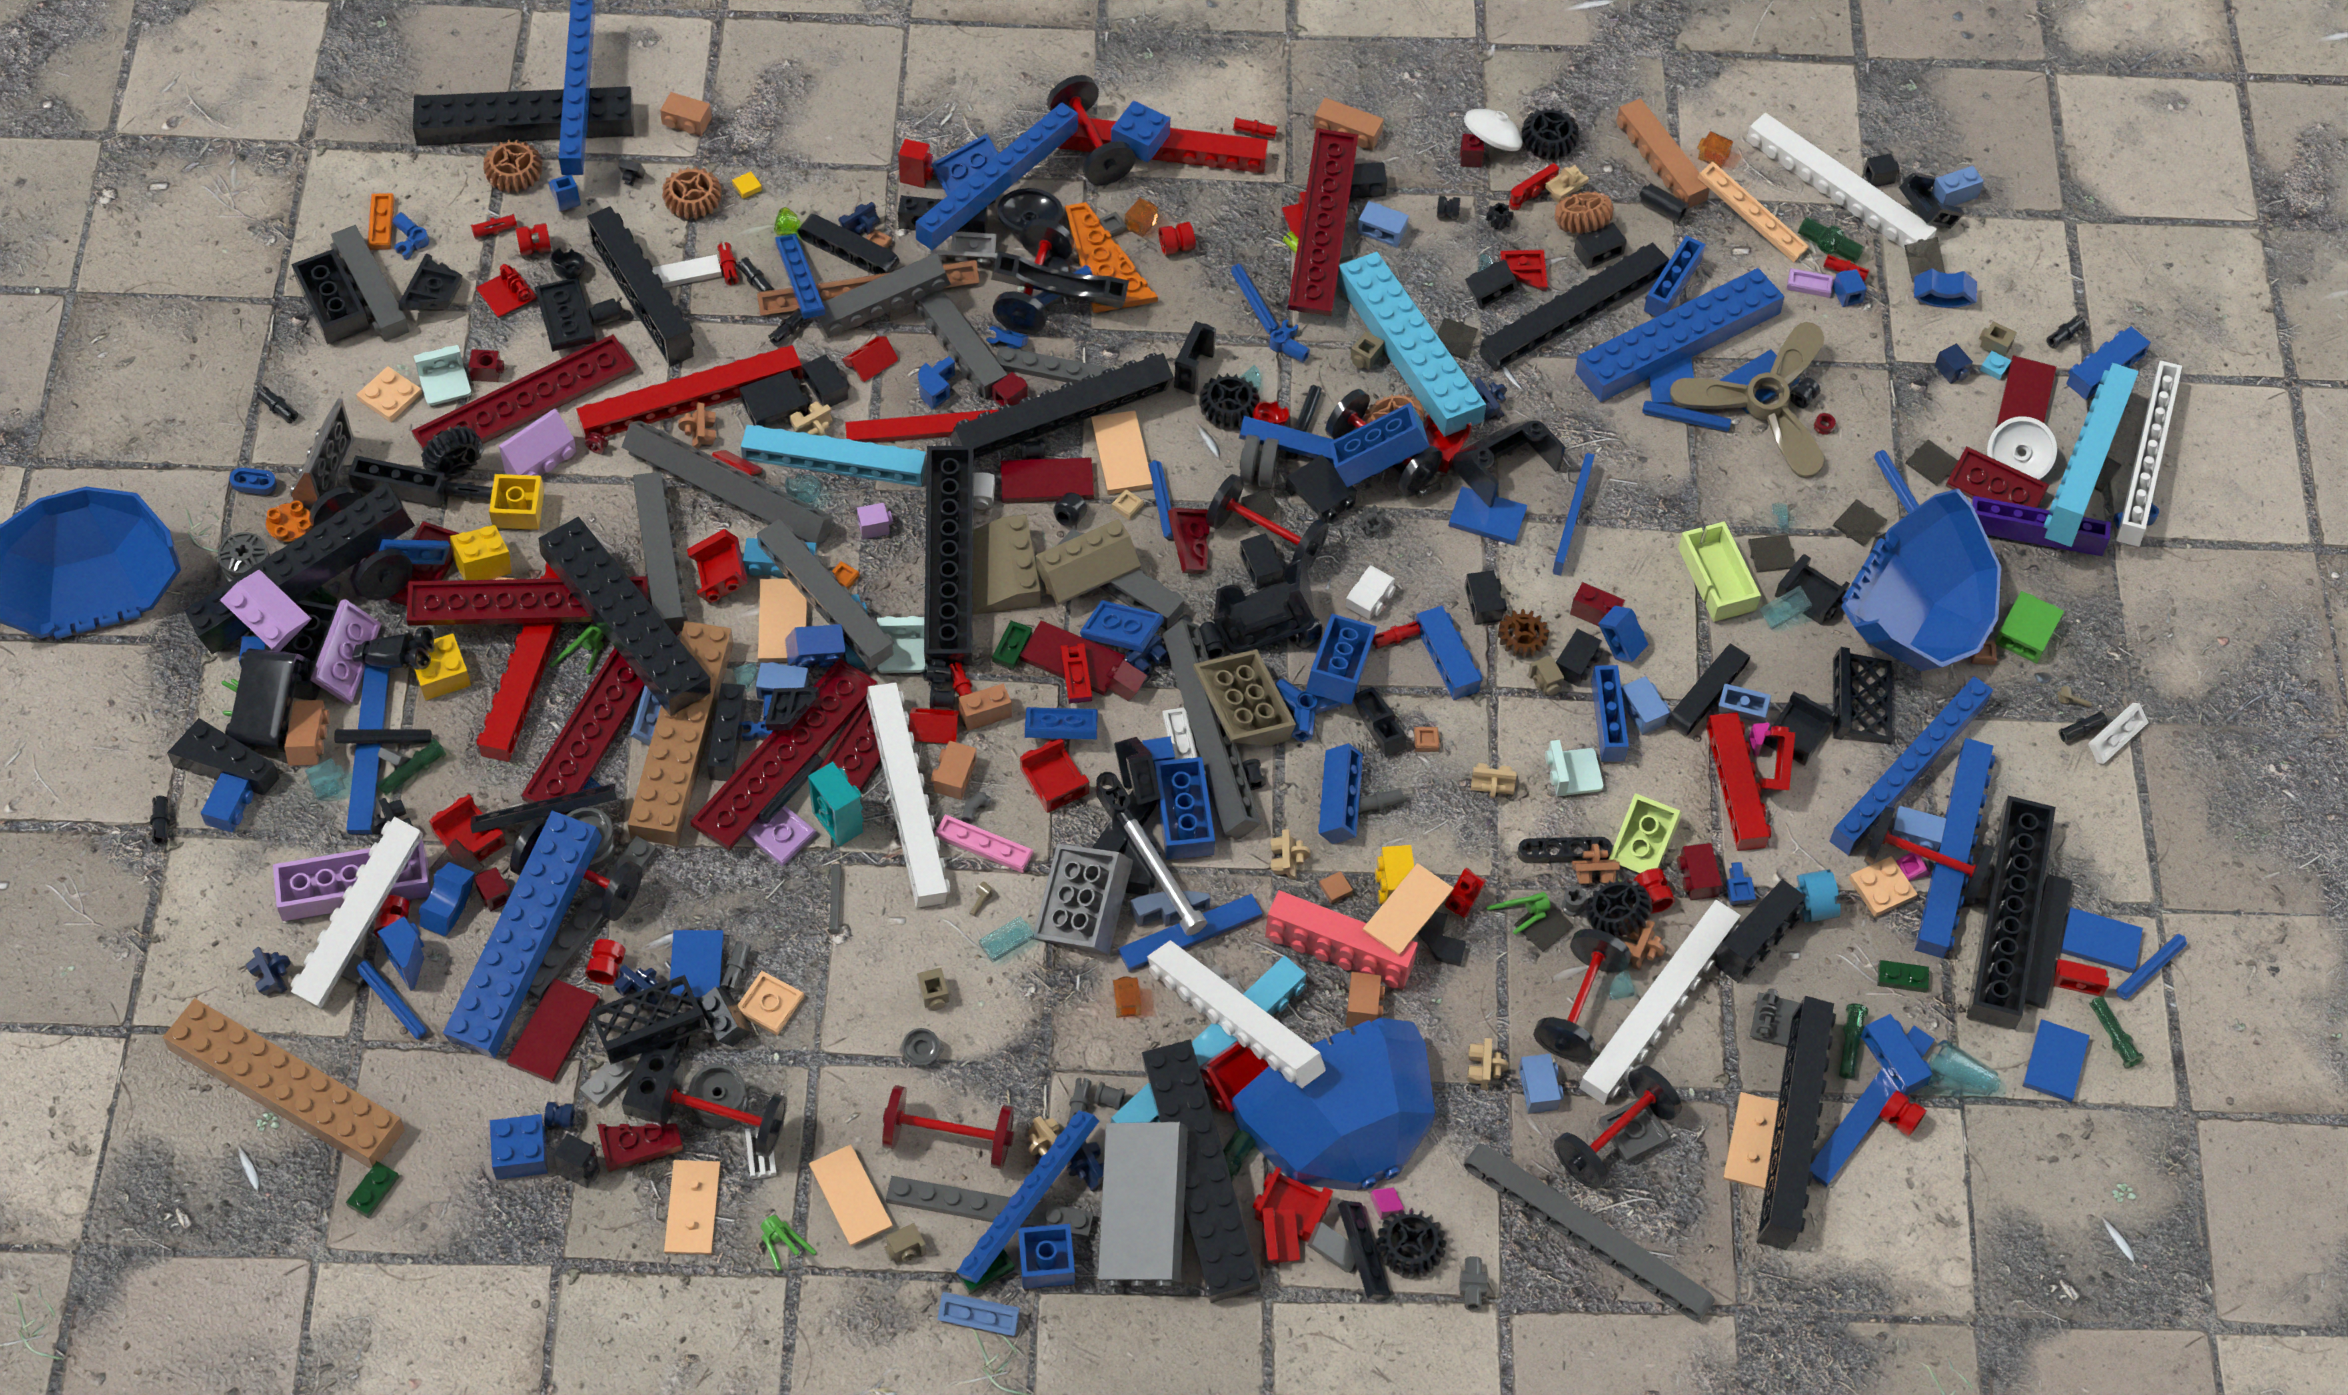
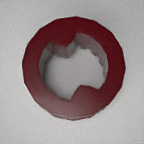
(1824, 429)
(596, 443)

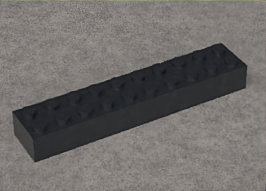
(516, 115)
(1064, 406)
(949, 555)
(308, 561)
(624, 616)
(2011, 913)
(1796, 1124)
(1209, 1192)

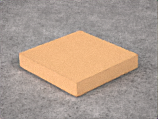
(770, 1003)

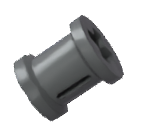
(1572, 894)
(1109, 1096)

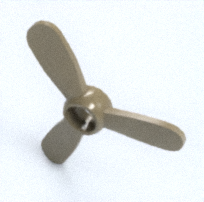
(1789, 433)

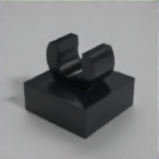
(631, 171)

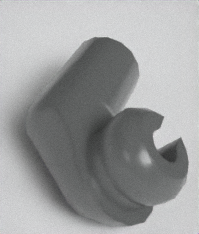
(972, 804)

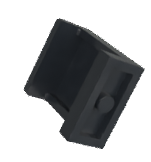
(1918, 192)
(1198, 342)
(773, 398)
(1322, 488)
(1819, 589)
(1808, 722)
(1137, 770)

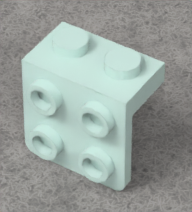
(442, 375)
(908, 644)
(1573, 770)

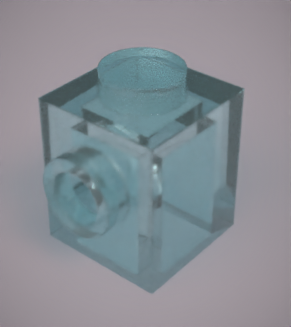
(326, 779)

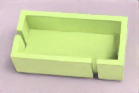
(1719, 571)

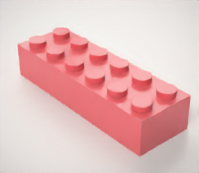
(1336, 939)

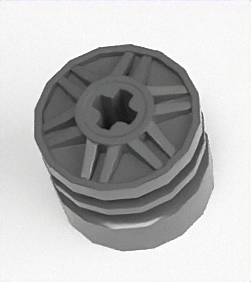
(241, 553)

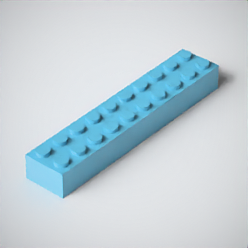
(1411, 344)
(2089, 454)

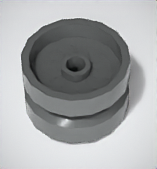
(1259, 461)
(607, 844)
(721, 1086)

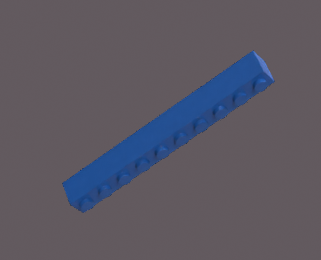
(577, 87)
(996, 176)
(1911, 765)
(1958, 838)

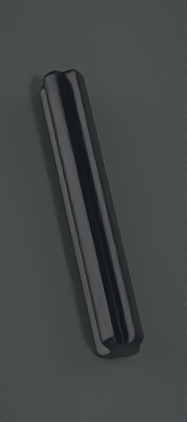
(1306, 413)
(367, 736)
(789, 789)

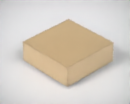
(1127, 504)

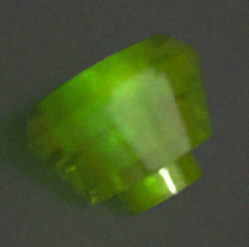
(786, 222)

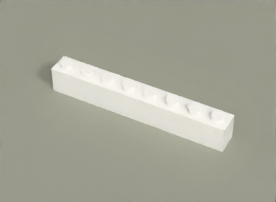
(356, 913)

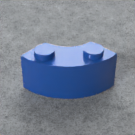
(1945, 289)
(446, 899)

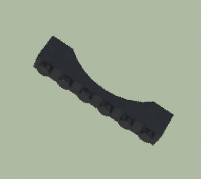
(1025, 273)

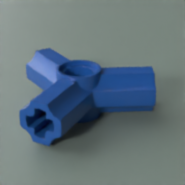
(1303, 716)

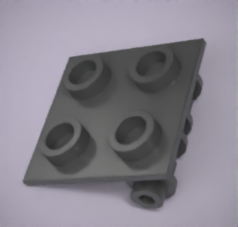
(1772, 1017)

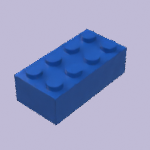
(1379, 445)
(1341, 659)
(1184, 808)

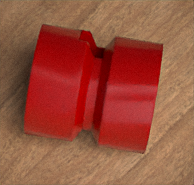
(1176, 238)
(525, 240)
(1657, 888)
(391, 910)
(605, 965)
(1902, 1113)

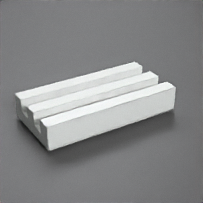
(762, 1174)

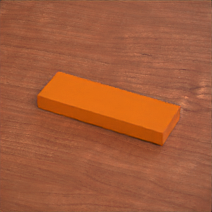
(381, 221)

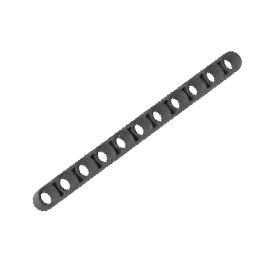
(1589, 1232)

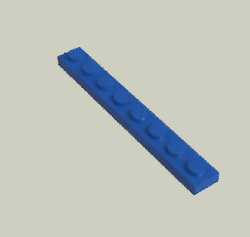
(1027, 1196)

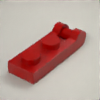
(1532, 186)
(1076, 673)

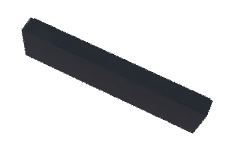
(1364, 1250)

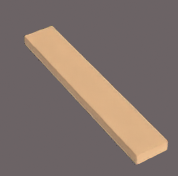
(1753, 212)

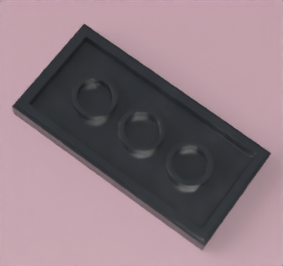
(565, 314)

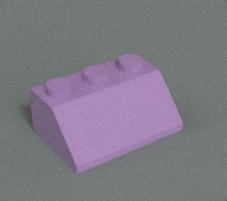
(538, 447)
(265, 610)

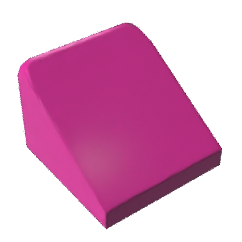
(1757, 737)
(1913, 866)
(1386, 1202)

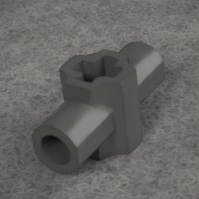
(1473, 1283)

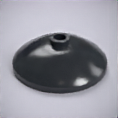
(1028, 204)

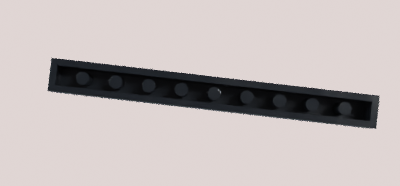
(1573, 307)

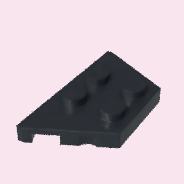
(431, 286)

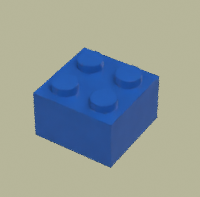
(1142, 129)
(815, 645)
(518, 1146)
(1046, 1256)

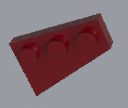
(1190, 538)
(631, 1145)

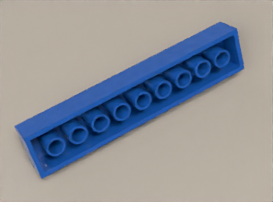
(1679, 334)
(522, 935)

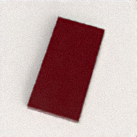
(2026, 390)
(1046, 479)
(1991, 479)
(427, 572)
(1045, 653)
(856, 749)
(553, 1030)

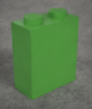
(2029, 627)

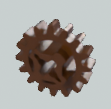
(1523, 633)

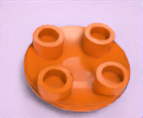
(288, 521)

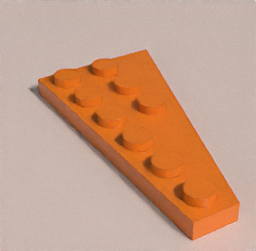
(1104, 257)

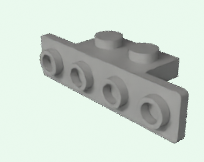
(970, 247)

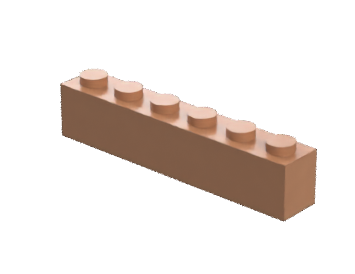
(1662, 152)

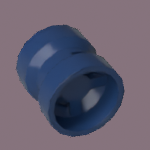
(561, 1115)

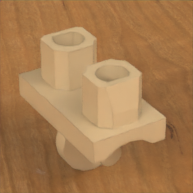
(1567, 182)
(815, 422)
(1493, 780)
(1292, 853)
(1482, 1074)
(1042, 1135)

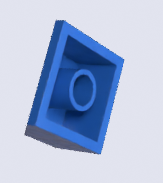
(403, 949)

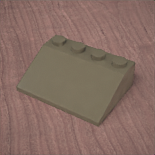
(1004, 567)
(1246, 699)

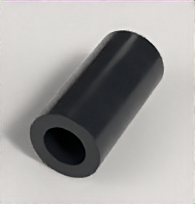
(1663, 202)

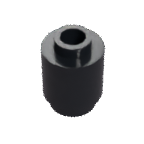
(606, 311)
(1212, 639)

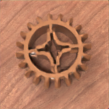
(513, 166)
(690, 187)
(1584, 212)
(1390, 404)

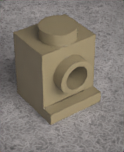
(1997, 338)
(1363, 352)
(1546, 675)
(933, 988)
(905, 1244)

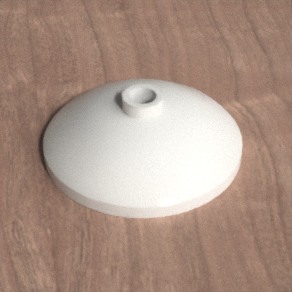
(1494, 128)
(2028, 435)

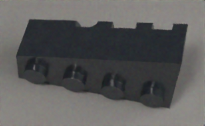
(212, 752)

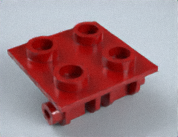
(506, 291)

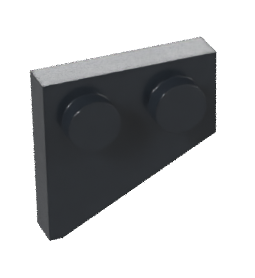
(789, 706)

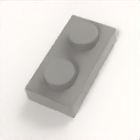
(606, 1082)

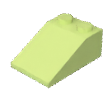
(1645, 834)

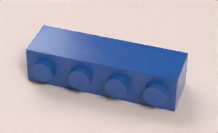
(1674, 276)
(2123, 350)
(1448, 652)
(1609, 713)
(1340, 793)

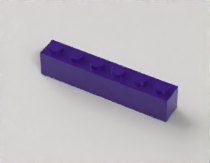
(2027, 525)

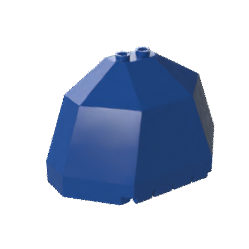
(83, 562)
(1928, 586)
(1354, 1118)

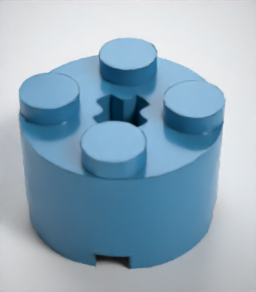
(1820, 895)

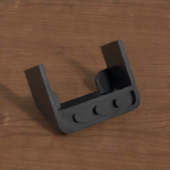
(1474, 460)

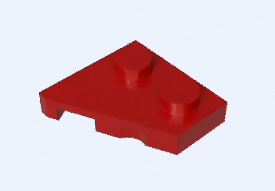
(1527, 267)

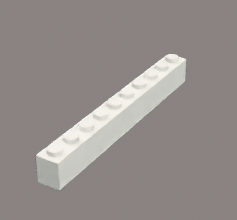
(1837, 182)
(2149, 454)
(907, 796)
(1659, 1003)
(1236, 1014)

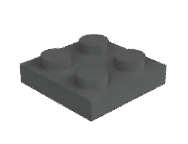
(1637, 1137)

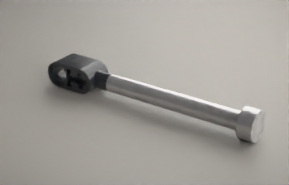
(1192, 920)

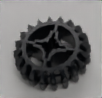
(1548, 139)
(1230, 393)
(452, 451)
(1617, 902)
(1425, 1230)

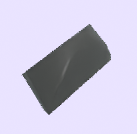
(921, 1047)

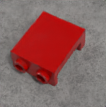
(1448, 445)
(718, 565)
(1783, 759)
(1053, 775)
(455, 824)
(1230, 1073)
(1287, 1193)

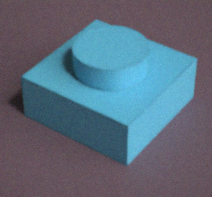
(1995, 365)

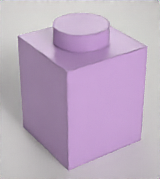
(874, 520)

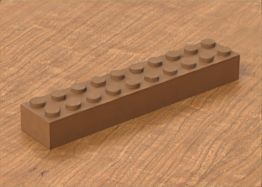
(680, 744)
(284, 1083)

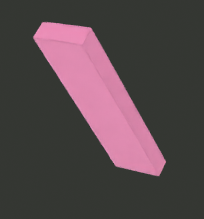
(984, 843)

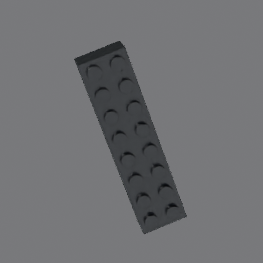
(641, 286)

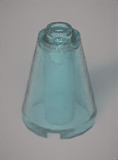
(1961, 1072)

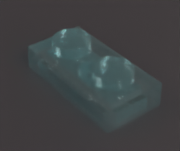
(1785, 607)
(1006, 939)

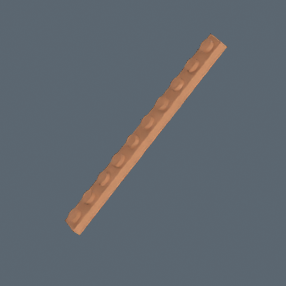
(784, 299)

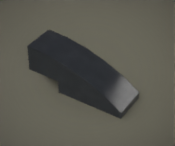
(1380, 721)

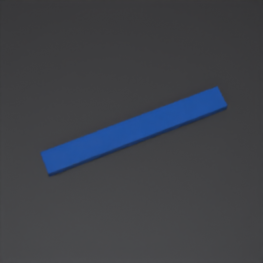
(366, 758)
(1860, 1118)

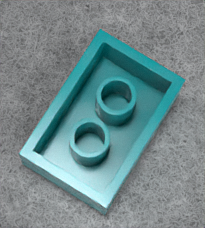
(836, 803)

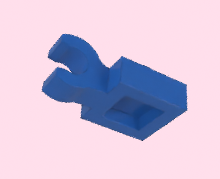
(1013, 339)
(1739, 888)

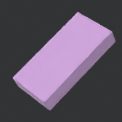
(1810, 282)

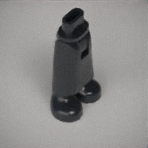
(397, 650)

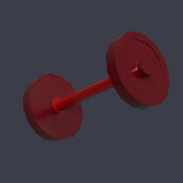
(895, 1116)

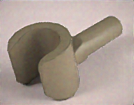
(2066, 697)
(985, 893)

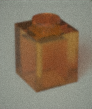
(1714, 149)
(1141, 217)
(1126, 997)

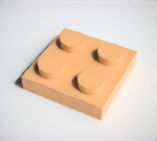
(389, 394)
(1883, 886)

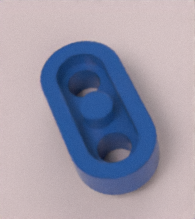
(254, 480)

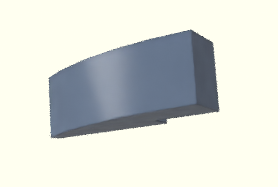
(1158, 906)

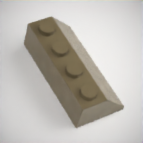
(1087, 561)

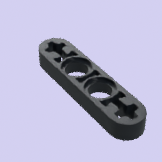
(1563, 845)

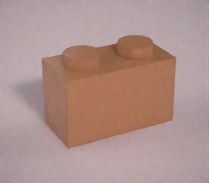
(685, 114)
(985, 707)
(954, 770)
(1364, 998)

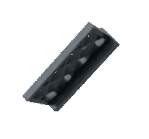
(1844, 691)
(654, 1033)

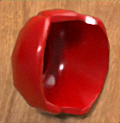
(1271, 413)

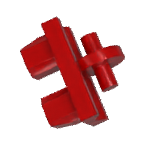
(1465, 893)

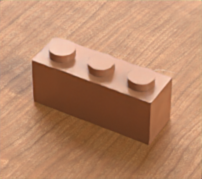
(1343, 118)
(306, 732)

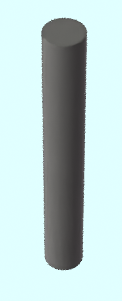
(835, 899)

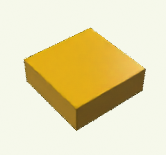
(747, 185)

